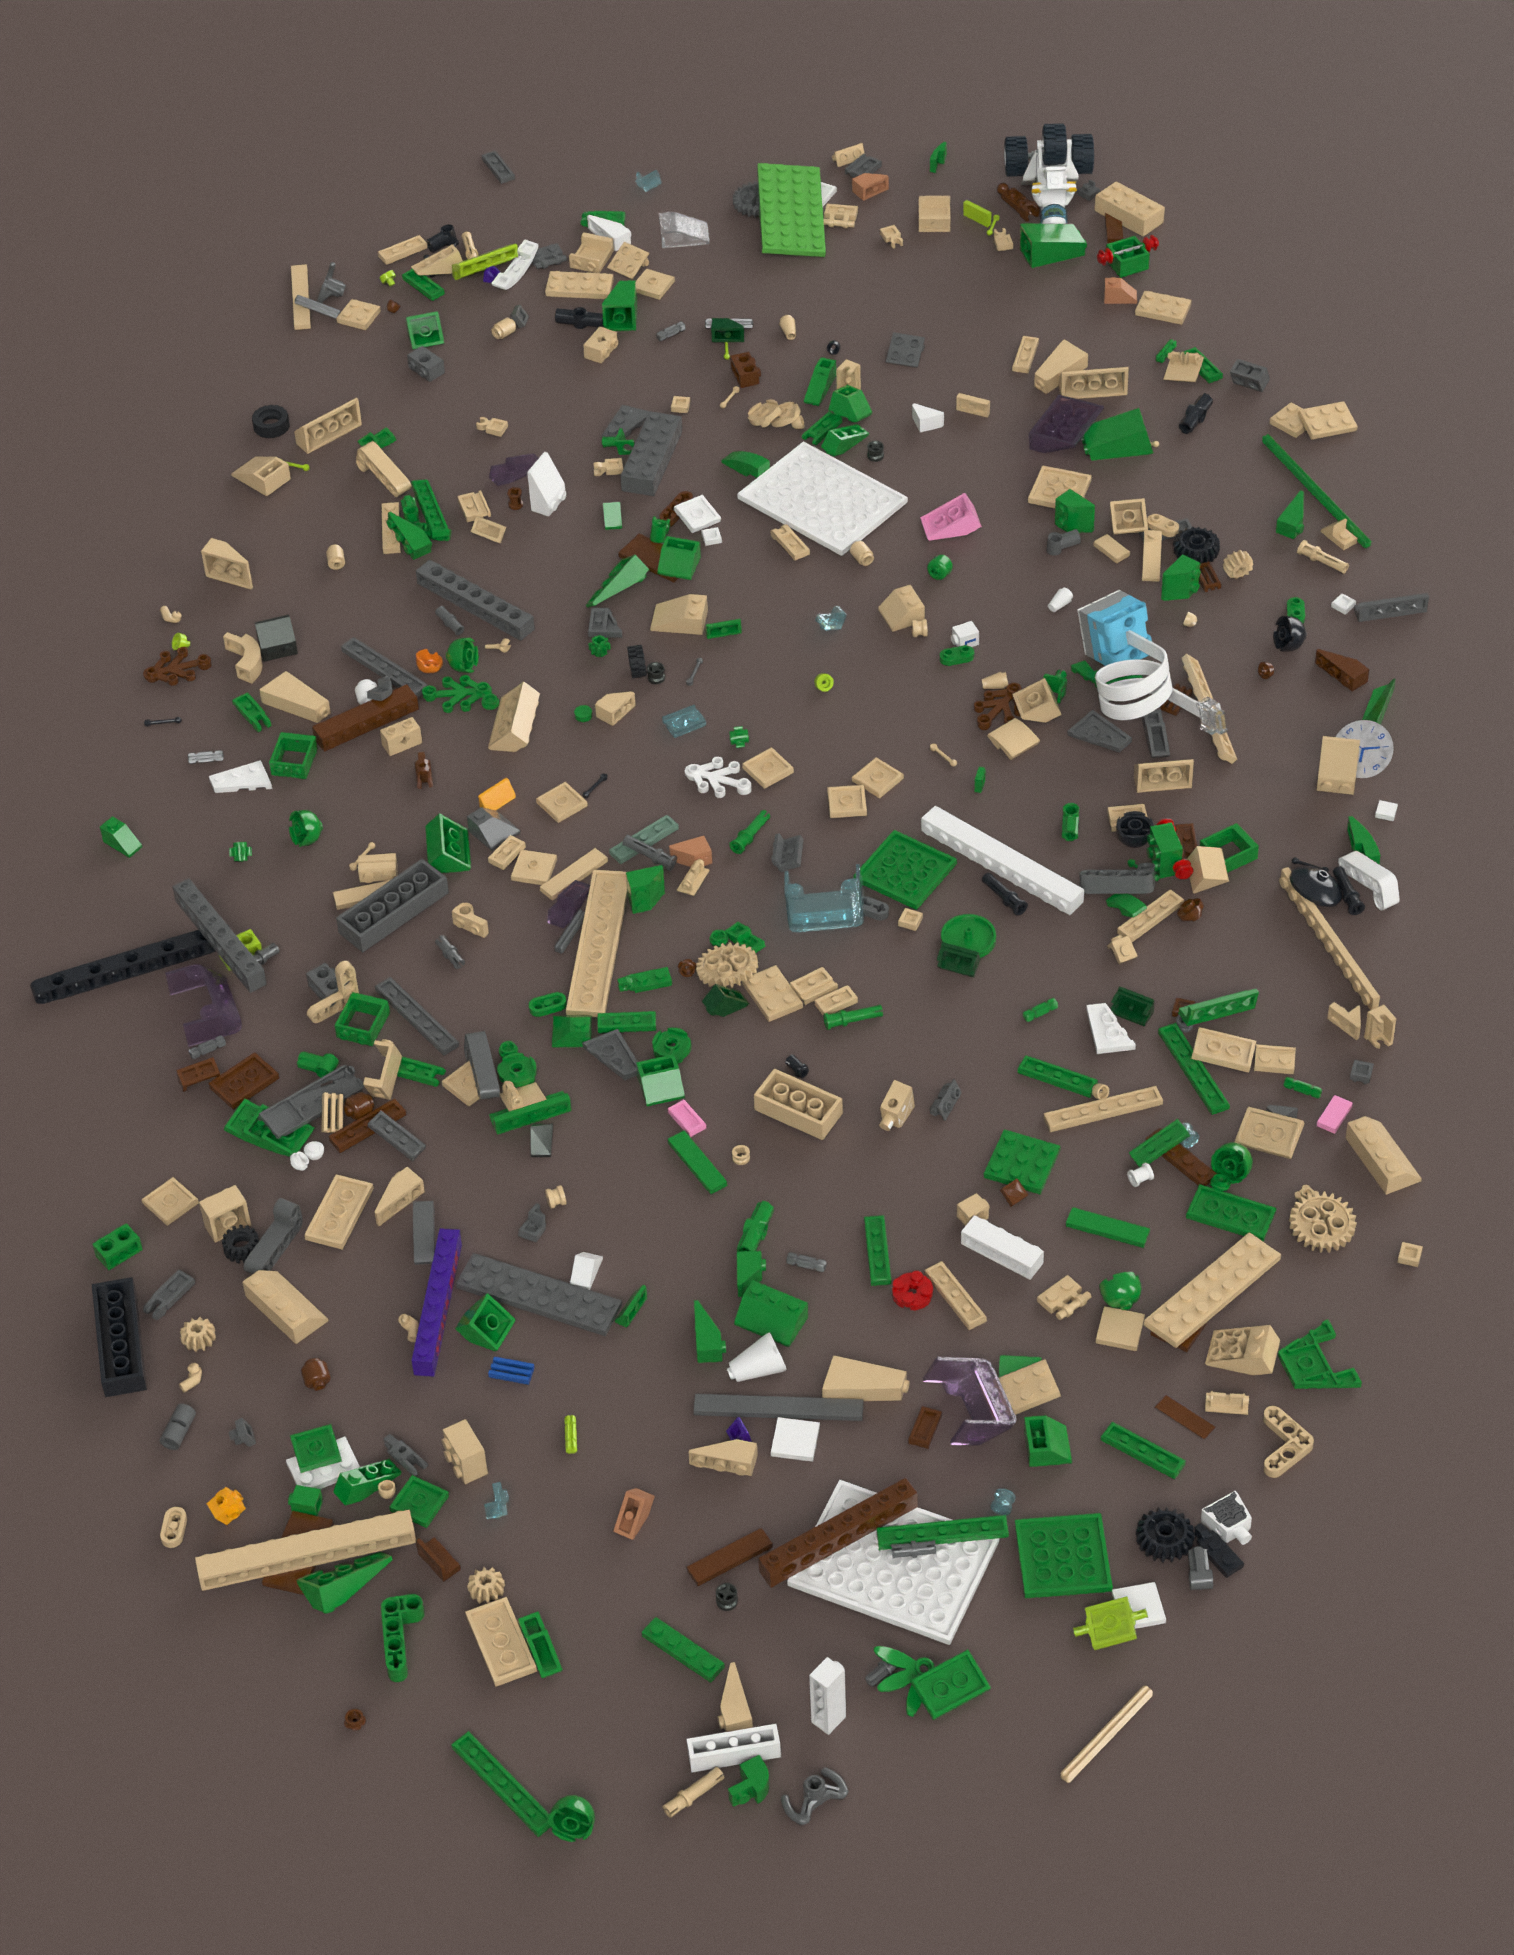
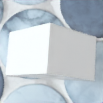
(927, 418)
(585, 1269)

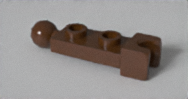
(1018, 201)

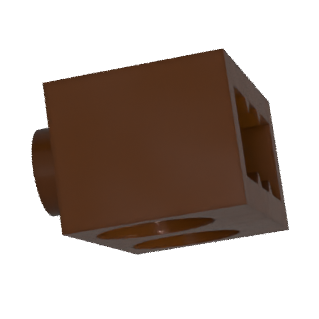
(745, 369)

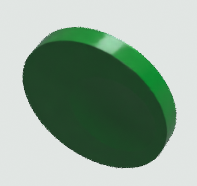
(970, 933)

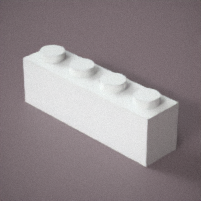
(1002, 1247)
(828, 1695)
(733, 1747)

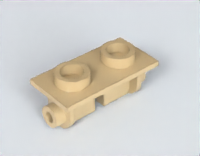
(848, 154)
(693, 878)
(1225, 1403)

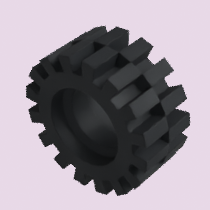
(636, 661)
(238, 1235)

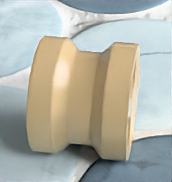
(919, 628)
(555, 1197)

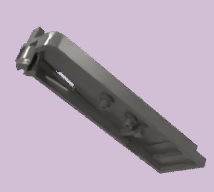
(307, 1103)

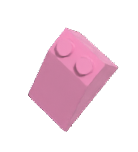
(951, 519)

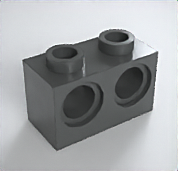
(1249, 375)
(323, 981)

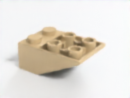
(263, 474)
(1244, 1350)

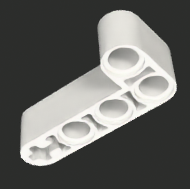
(1374, 877)

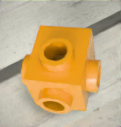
(226, 1505)

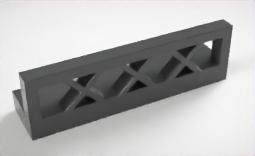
(1391, 607)

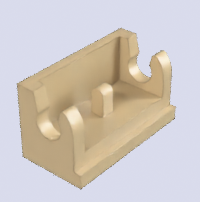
(848, 374)
(1380, 1026)

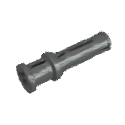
(657, 855)

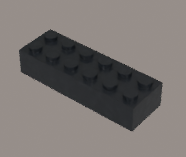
(119, 1337)

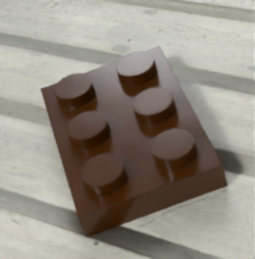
(243, 1080)

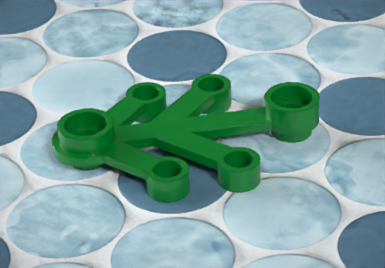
(477, 691)

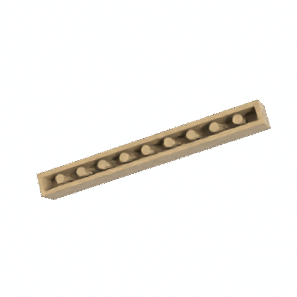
(305, 1550)

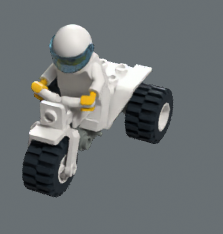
(1052, 166)

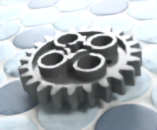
(747, 199)

